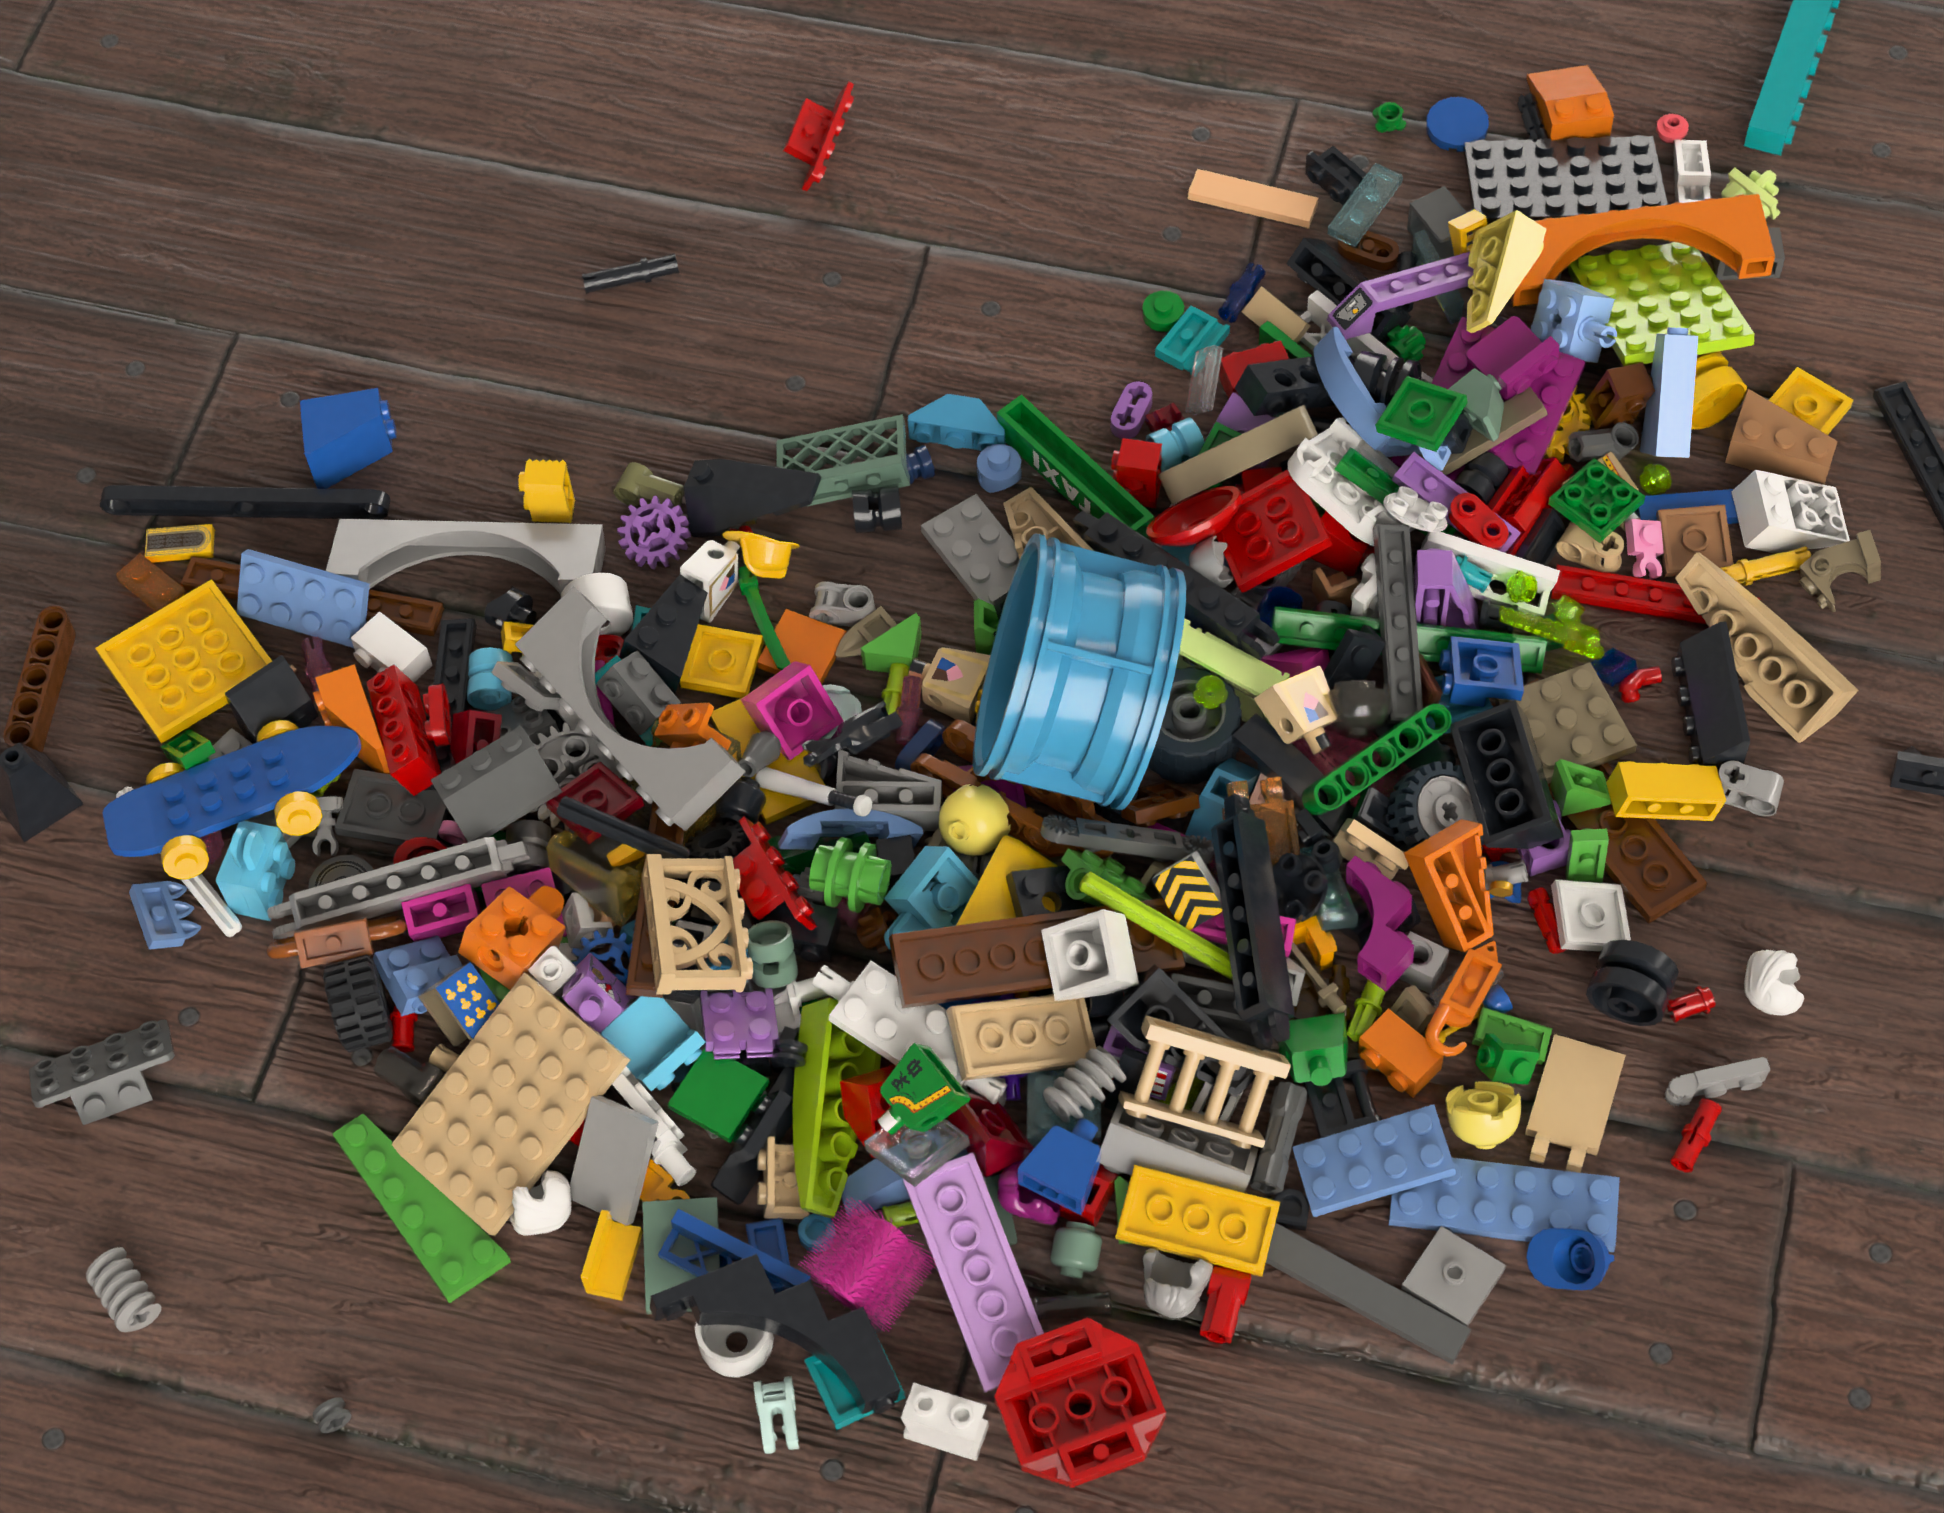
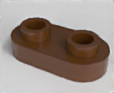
(1371, 251)

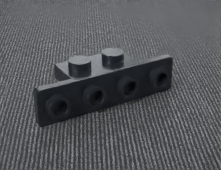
(771, 1118)

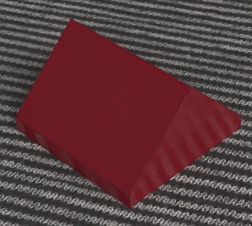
(991, 1134)

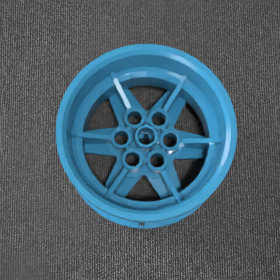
(1080, 672)

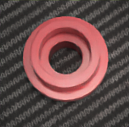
(1671, 128)

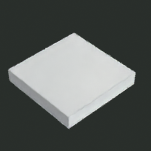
(1589, 914)

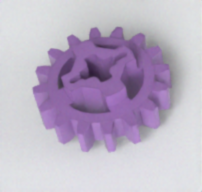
(658, 545)

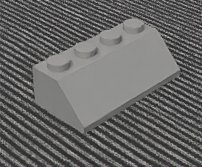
(1175, 1151)

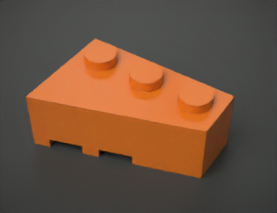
(1453, 884)

